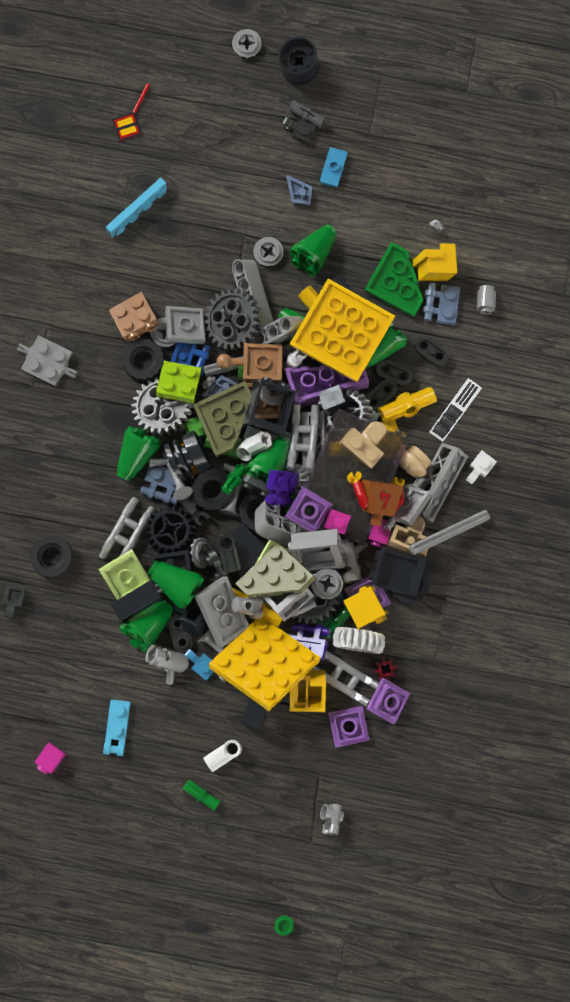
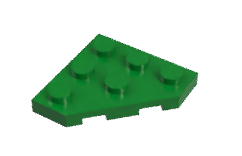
(396, 281)

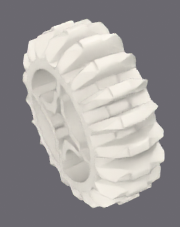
(358, 640)

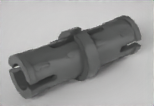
(306, 114)

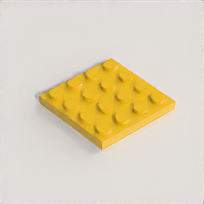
(342, 330)
(264, 663)

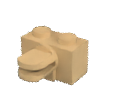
(364, 444)
(403, 537)

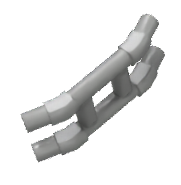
(296, 429)
(125, 520)
(357, 675)

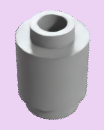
(486, 299)

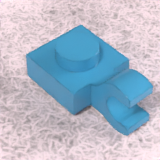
(201, 664)

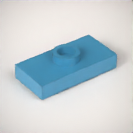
(333, 167)

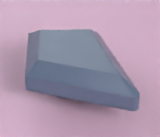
(299, 191)
(219, 385)

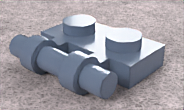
(448, 303)
(160, 477)

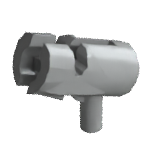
(352, 568)
(167, 659)

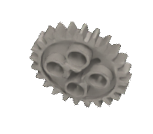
(146, 403)

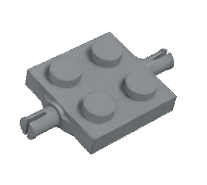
(47, 360)
(414, 502)

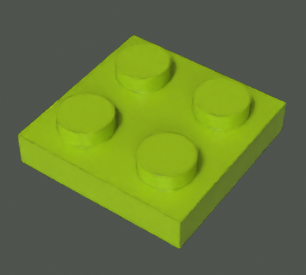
(178, 382)

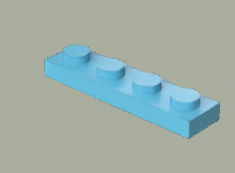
(142, 203)

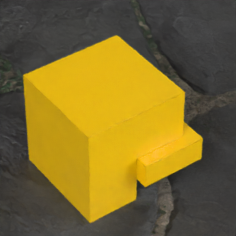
(436, 264)
(365, 607)
(309, 693)

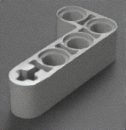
(275, 527)

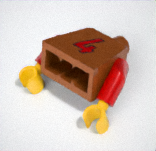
(377, 496)

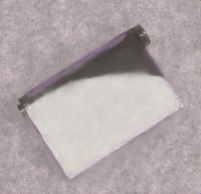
(336, 463)

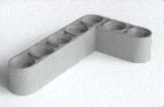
(270, 331)

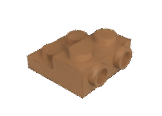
(134, 317)

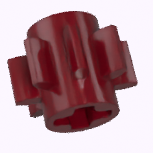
(379, 670)

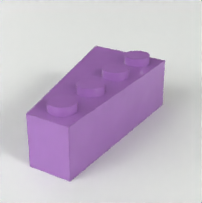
(313, 380)

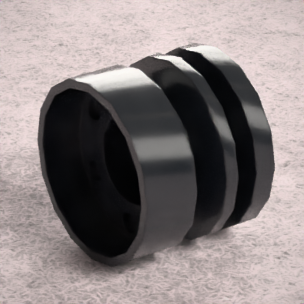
(298, 51)
(190, 454)

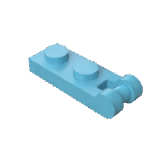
(117, 727)

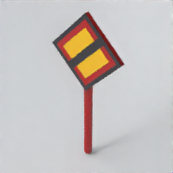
(127, 125)

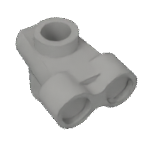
(248, 606)
(333, 816)

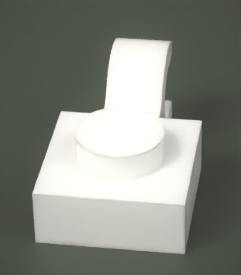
(481, 466)

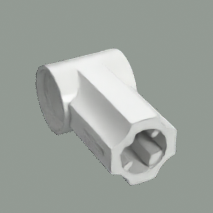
(253, 445)
(221, 755)

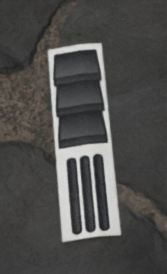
(455, 410)

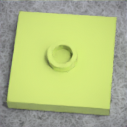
(124, 574)

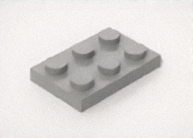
(216, 608)

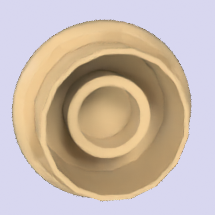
(415, 462)

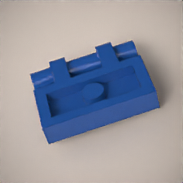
(185, 351)

